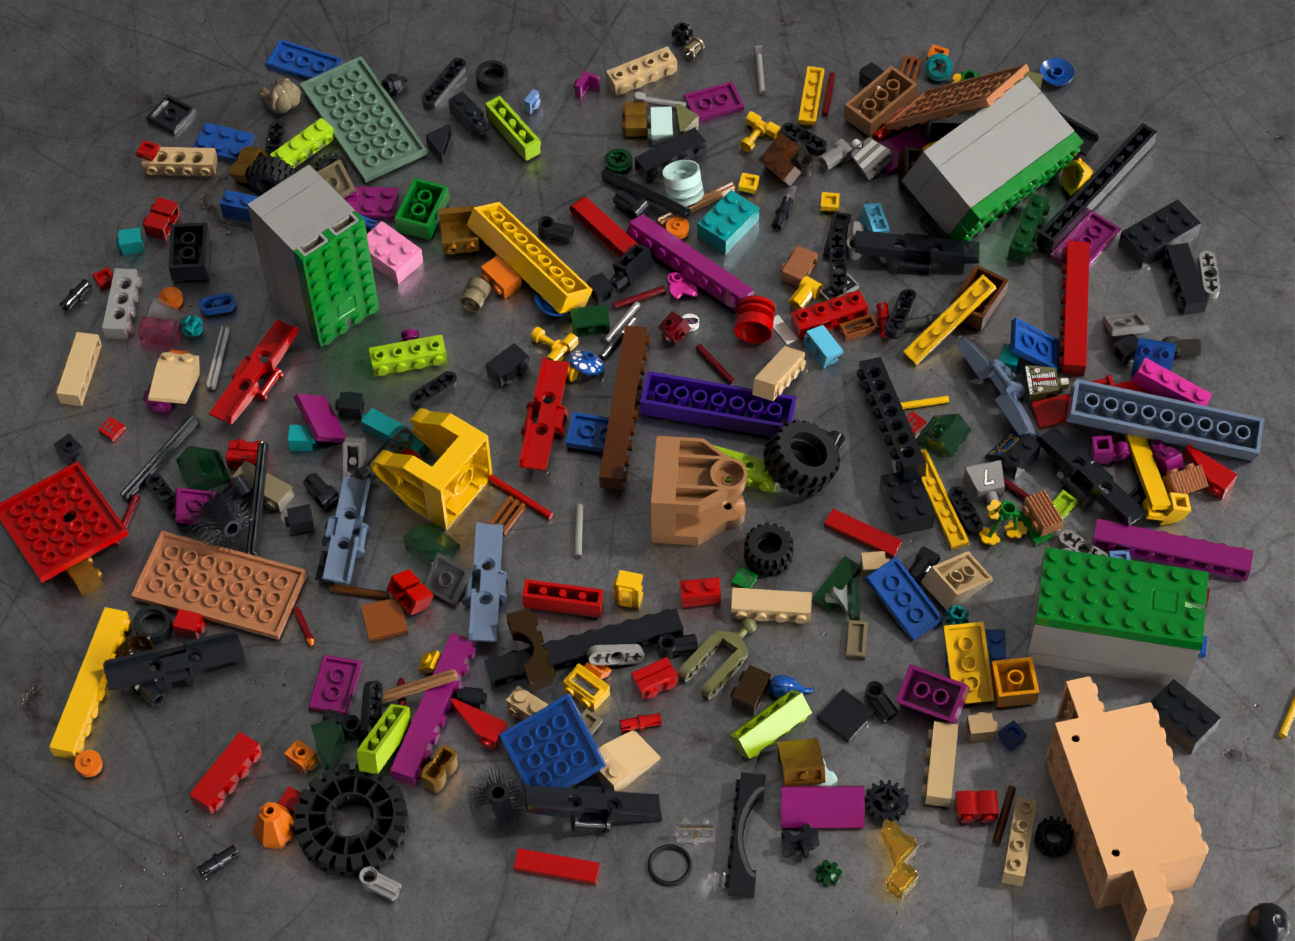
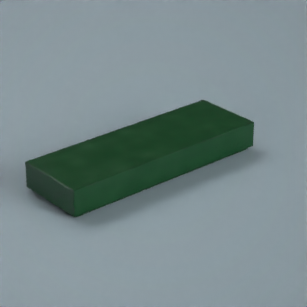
(839, 578)

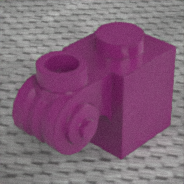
(1104, 451)
(1166, 457)

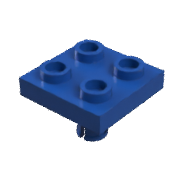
(1156, 351)

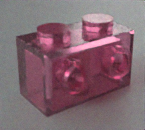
(159, 332)

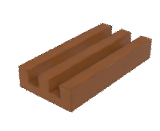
(912, 60)
(860, 329)
(515, 503)

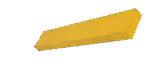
(949, 319)
(1148, 473)
(942, 507)

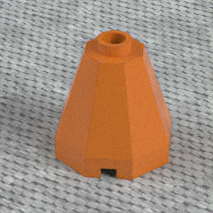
(274, 826)

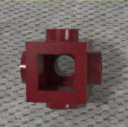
(673, 328)

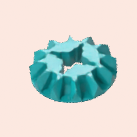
(931, 65)

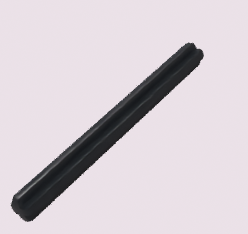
(645, 193)
(164, 452)
(257, 498)

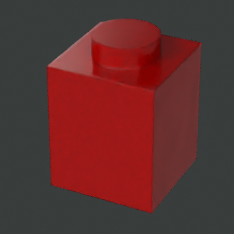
(189, 624)

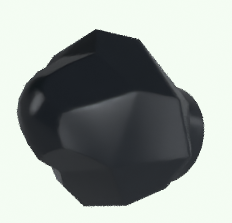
(394, 83)

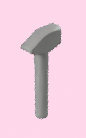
(759, 69)
(639, 96)

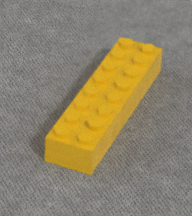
(529, 257)

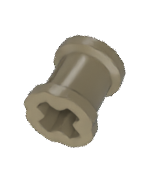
(693, 47)

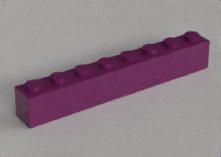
(688, 261)
(1173, 549)
(432, 712)

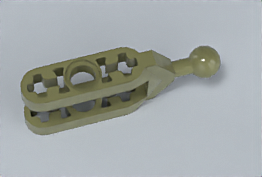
(734, 642)

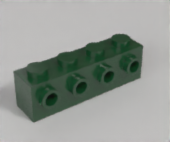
(1028, 228)

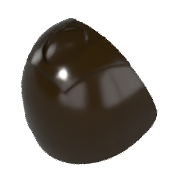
(135, 644)

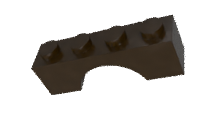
(537, 669)

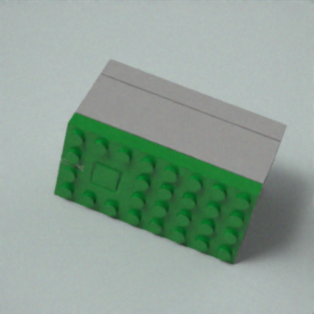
(992, 161)
(314, 255)
(1117, 617)

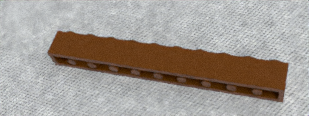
(623, 408)

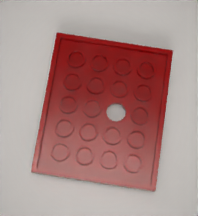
(38, 526)

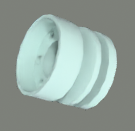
(683, 182)

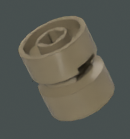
(474, 294)

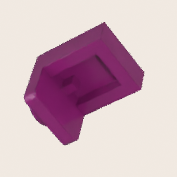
(584, 82)
(156, 405)

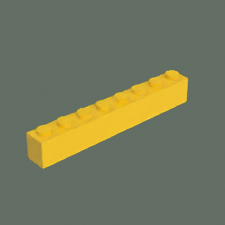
(89, 685)

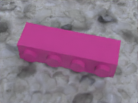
(1168, 384)

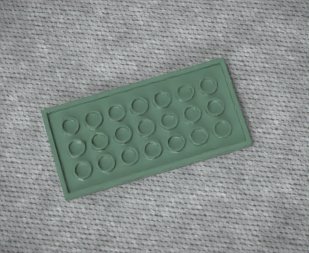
(363, 119)

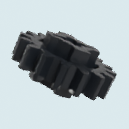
(897, 803)

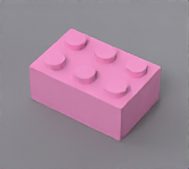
(393, 253)

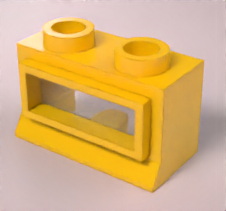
(628, 589)
(586, 687)

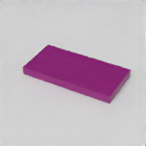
(1093, 230)
(823, 806)

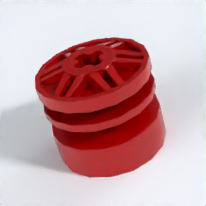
(754, 319)

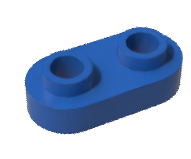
(217, 304)

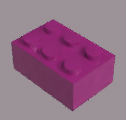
(932, 694)

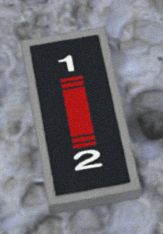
(827, 294)

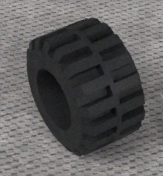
(268, 173)
(772, 536)

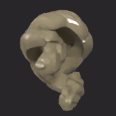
(284, 96)

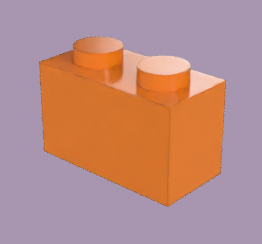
(501, 277)

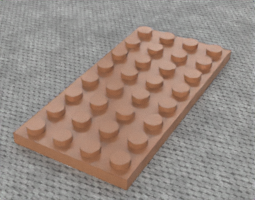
(957, 98)
(221, 586)

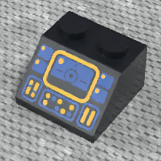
(1015, 453)

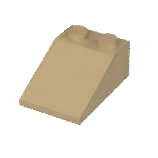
(174, 377)
(956, 579)
(625, 760)

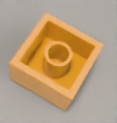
(1014, 682)

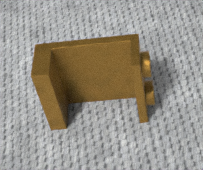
(454, 230)
(801, 762)

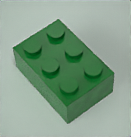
(420, 208)

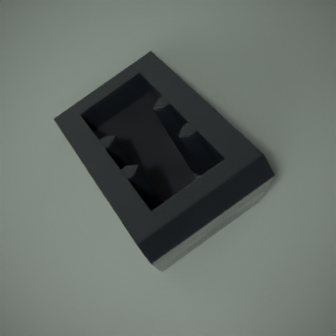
(439, 141)

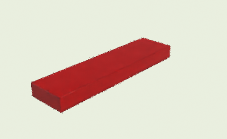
(862, 533)
(556, 866)

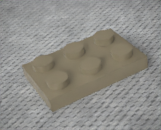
(338, 178)

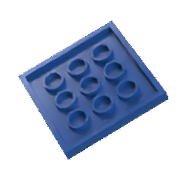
(553, 746)

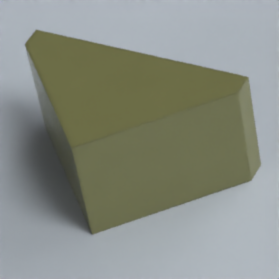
(685, 119)

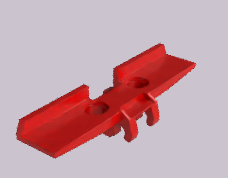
(274, 346)
(1054, 409)
(540, 436)

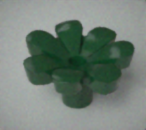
(828, 873)

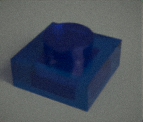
(1012, 734)

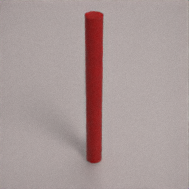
(520, 496)

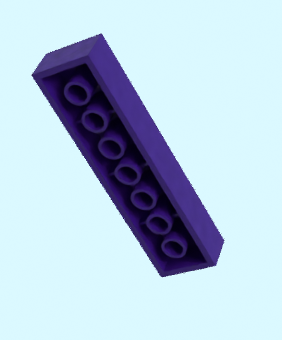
(714, 404)

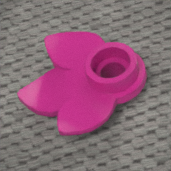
(681, 285)

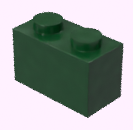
(590, 320)

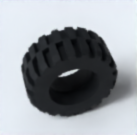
(789, 470)

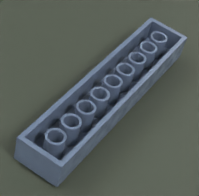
(1165, 419)

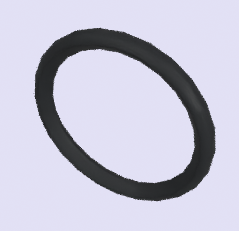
(670, 883)

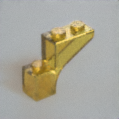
(901, 850)

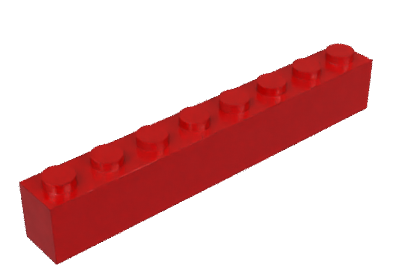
(1075, 308)

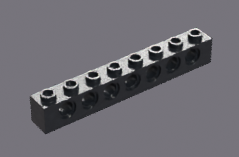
(891, 419)

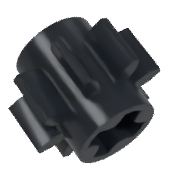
(682, 33)

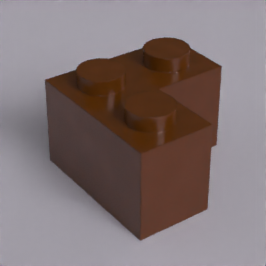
(778, 158)

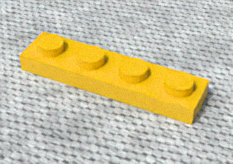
(811, 96)

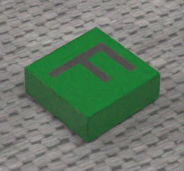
(744, 579)

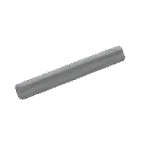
(217, 358)

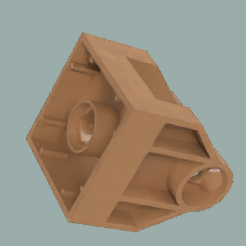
(692, 491)

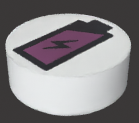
(692, 320)

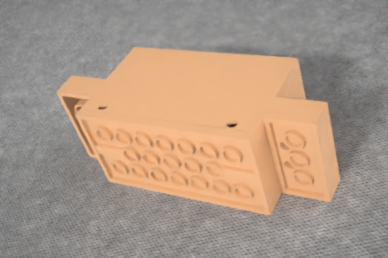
(1124, 806)

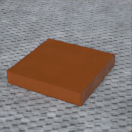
(384, 619)

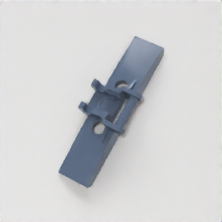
(1003, 380)
(339, 531)
(492, 583)

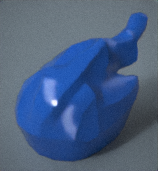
(783, 684)

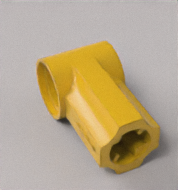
(806, 291)

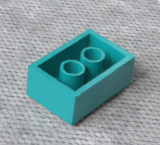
(728, 222)

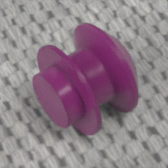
(409, 334)

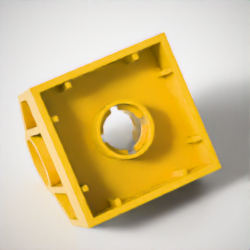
(453, 481)

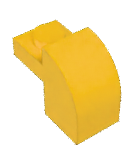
(1178, 511)

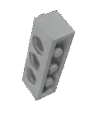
(121, 303)

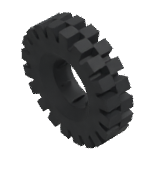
(354, 852)

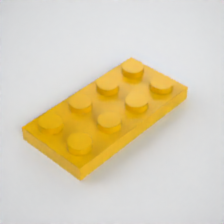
(969, 660)

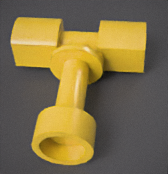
(759, 129)
(558, 347)

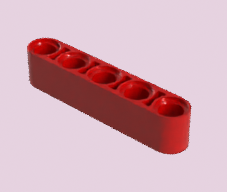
(601, 226)

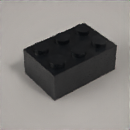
(189, 251)
(906, 504)
(1184, 716)

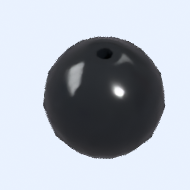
(1267, 923)

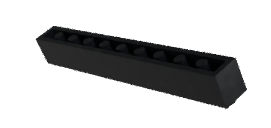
(1096, 188)
(573, 649)

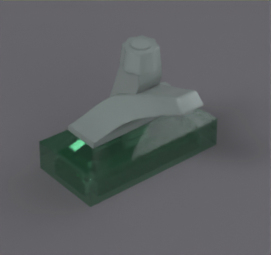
(847, 598)

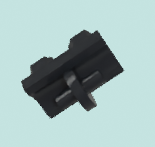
(800, 843)

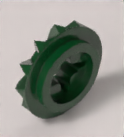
(616, 154)

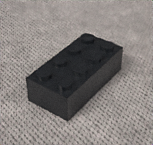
(1149, 237)

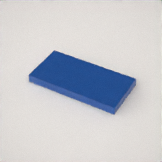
(300, 60)
(904, 599)

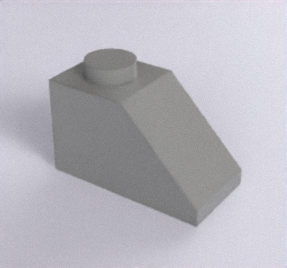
(353, 456)

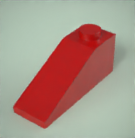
(1218, 476)
(481, 725)

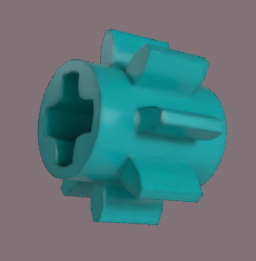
(191, 326)
(957, 615)

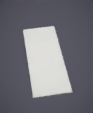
(783, 330)

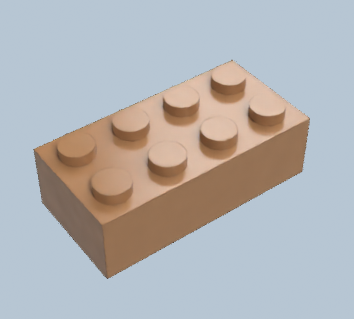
(880, 100)

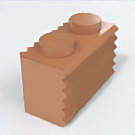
(799, 265)
(1185, 481)
(1042, 513)

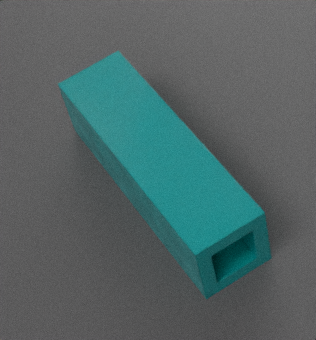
(383, 428)

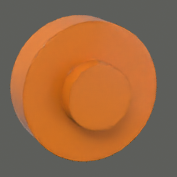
(678, 227)
(172, 296)
(88, 763)

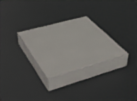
(1125, 324)

